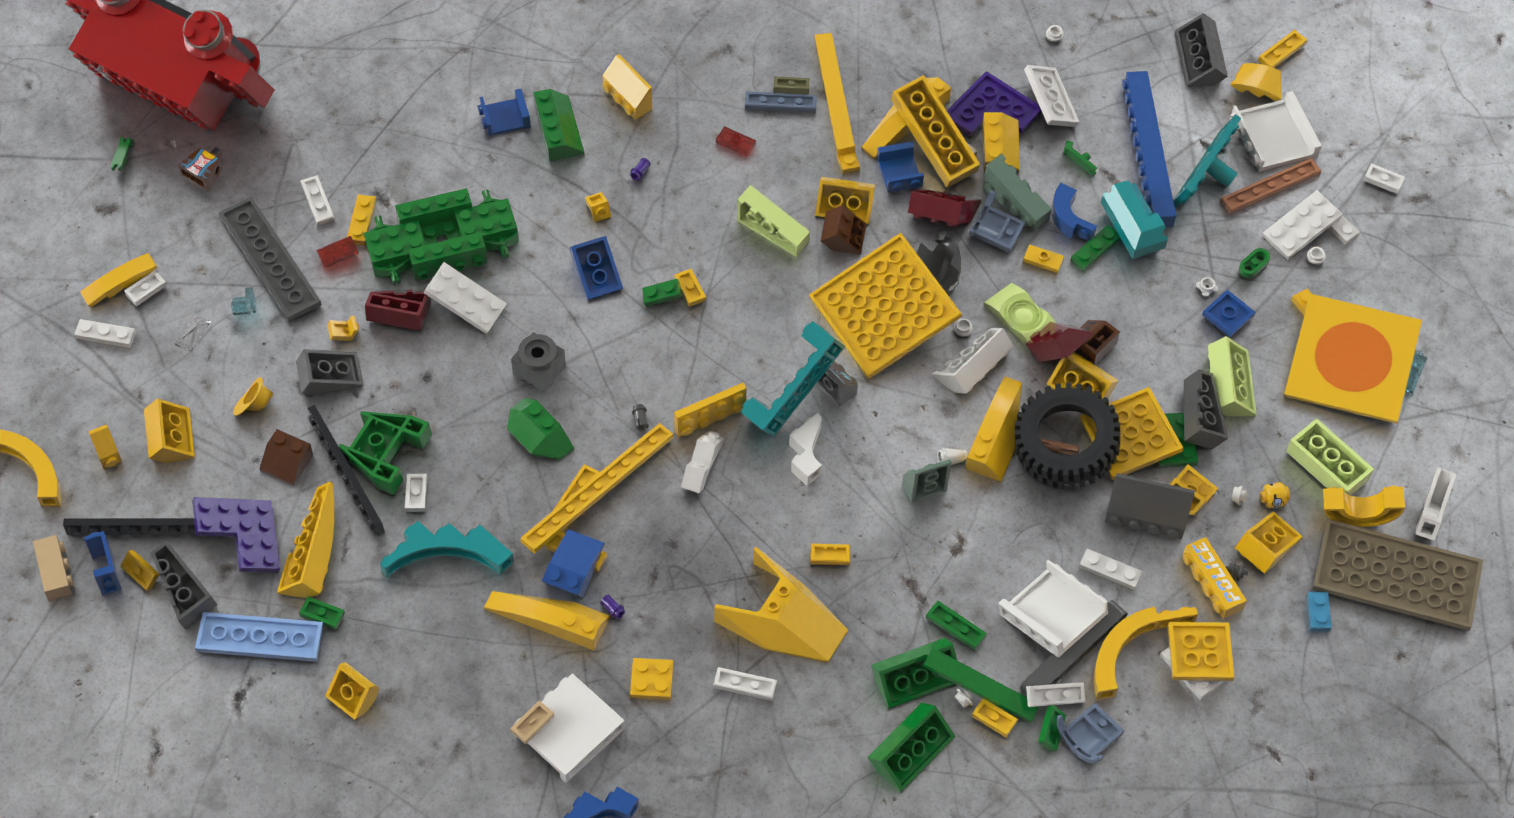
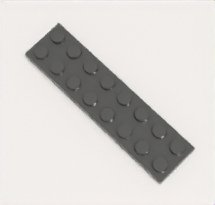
(270, 259)

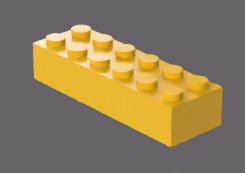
(935, 131)

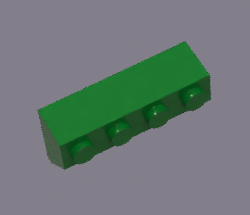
(557, 124)
(905, 679)
(911, 746)

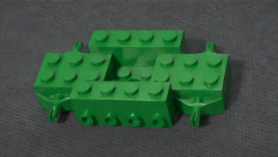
(449, 216)

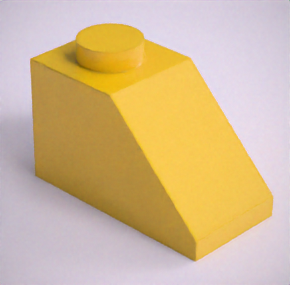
(105, 446)

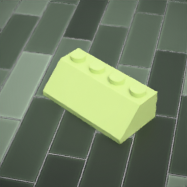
(1232, 378)

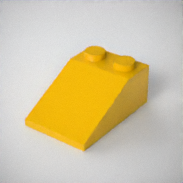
(1268, 542)

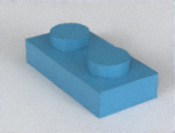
(1319, 611)

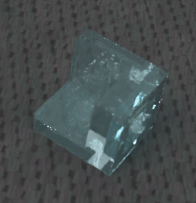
(245, 304)

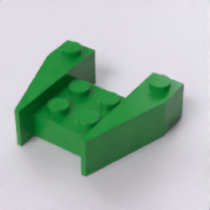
(378, 444)

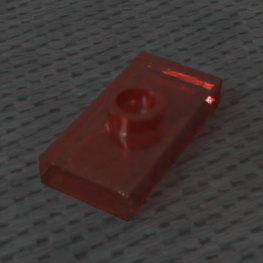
(735, 141)

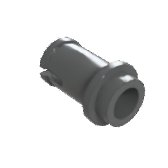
(639, 412)

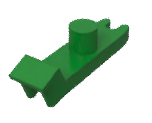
(121, 153)
(1081, 160)

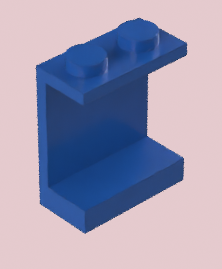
(505, 115)
(899, 167)
(106, 577)

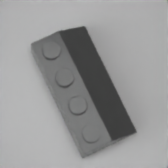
(1201, 52)

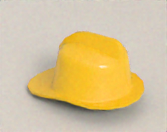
(254, 399)

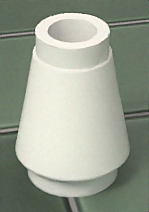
(955, 455)

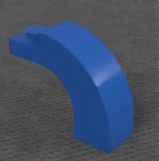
(1065, 219)

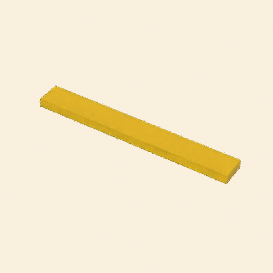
(833, 89)

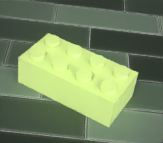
(1329, 458)

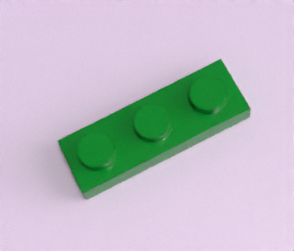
(1095, 248)
(956, 625)

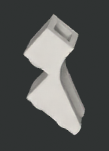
(803, 442)
(705, 452)
(1435, 504)

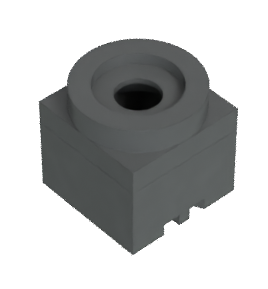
(538, 361)

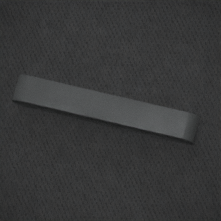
(1056, 668)

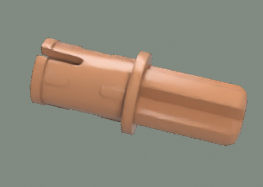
(1060, 448)

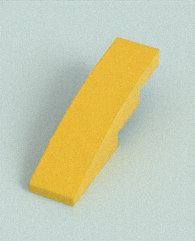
(118, 279)

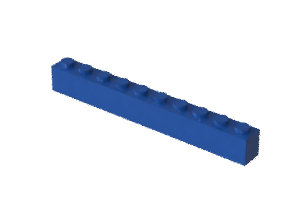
(1149, 146)

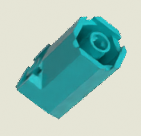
(1134, 220)

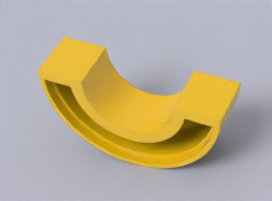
(1364, 511)

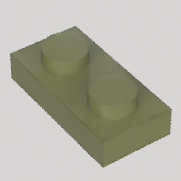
(791, 85)

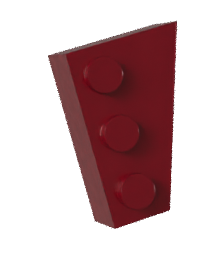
(398, 309)

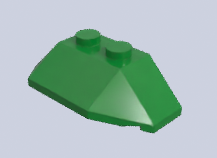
(538, 430)

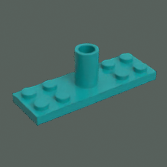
(1210, 164)

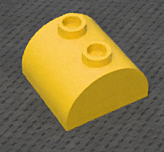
(351, 691)

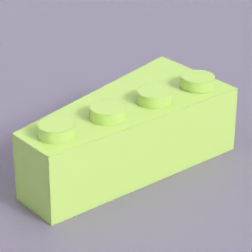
(771, 221)

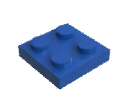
(1228, 313)

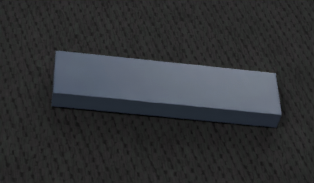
(780, 102)

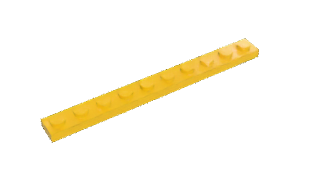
(596, 488)

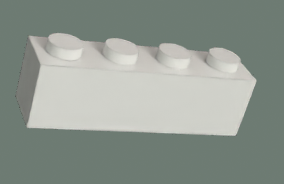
(975, 361)

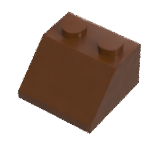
(285, 457)

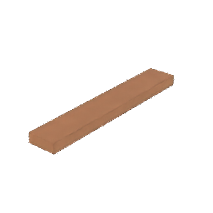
(1270, 186)

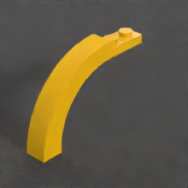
(21, 447)
(1132, 626)

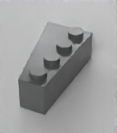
(1202, 411)
(184, 589)

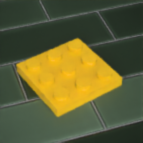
(1200, 651)

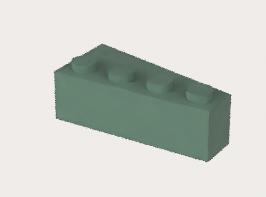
(1015, 193)

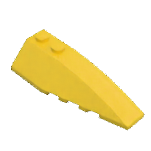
(893, 126)
(996, 436)
(308, 564)
(553, 616)

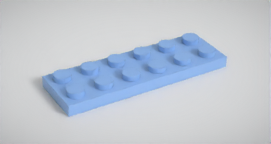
(259, 636)

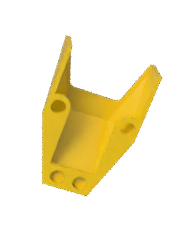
(788, 621)

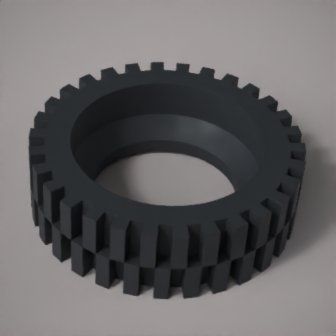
(1067, 468)

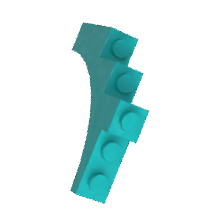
(448, 541)

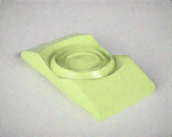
(1018, 312)

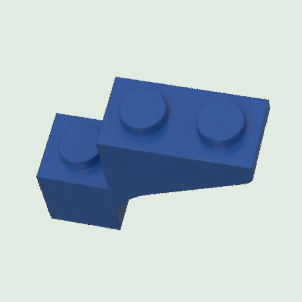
(618, 805)

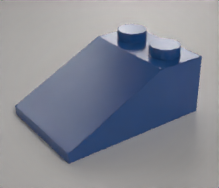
(596, 267)
(573, 563)

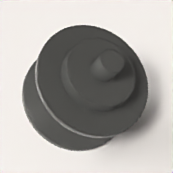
(1236, 570)

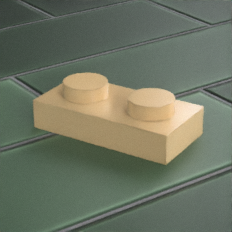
(532, 722)

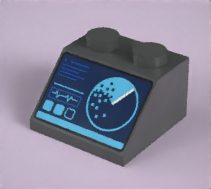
(838, 384)

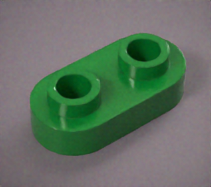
(1253, 264)

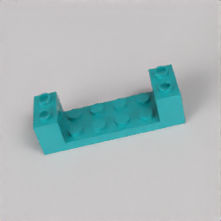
(795, 392)

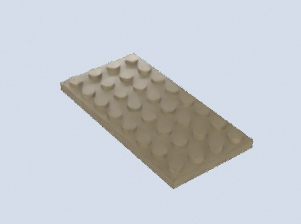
(1398, 574)

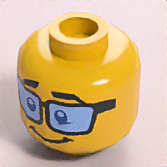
(1275, 495)

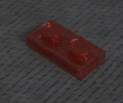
(337, 251)

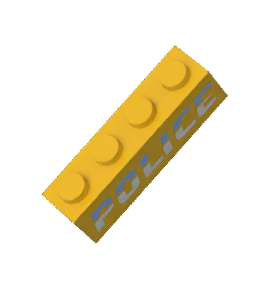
(1214, 578)

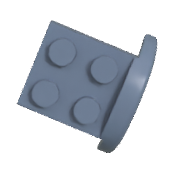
(996, 226)
(1089, 733)

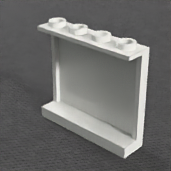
(1277, 133)
(1055, 609)
(578, 729)

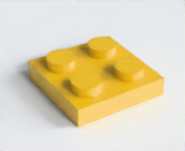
(651, 679)

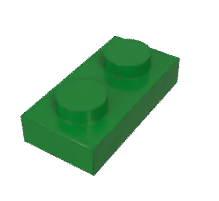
(661, 292)
(321, 612)
(1049, 733)

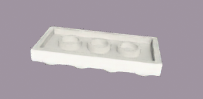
(1051, 96)
(1302, 225)
(465, 298)

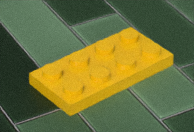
(709, 410)

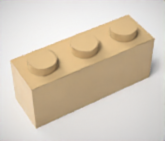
(53, 567)

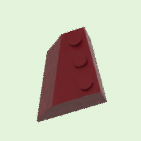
(942, 207)
(1056, 341)

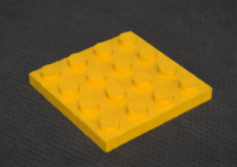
(1144, 433)

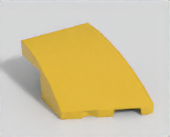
(1259, 80)
(1204, 489)

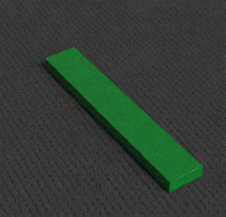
(979, 684)

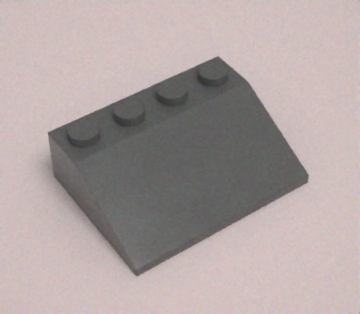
(1149, 506)

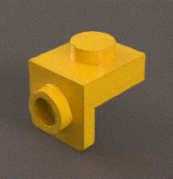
(343, 329)

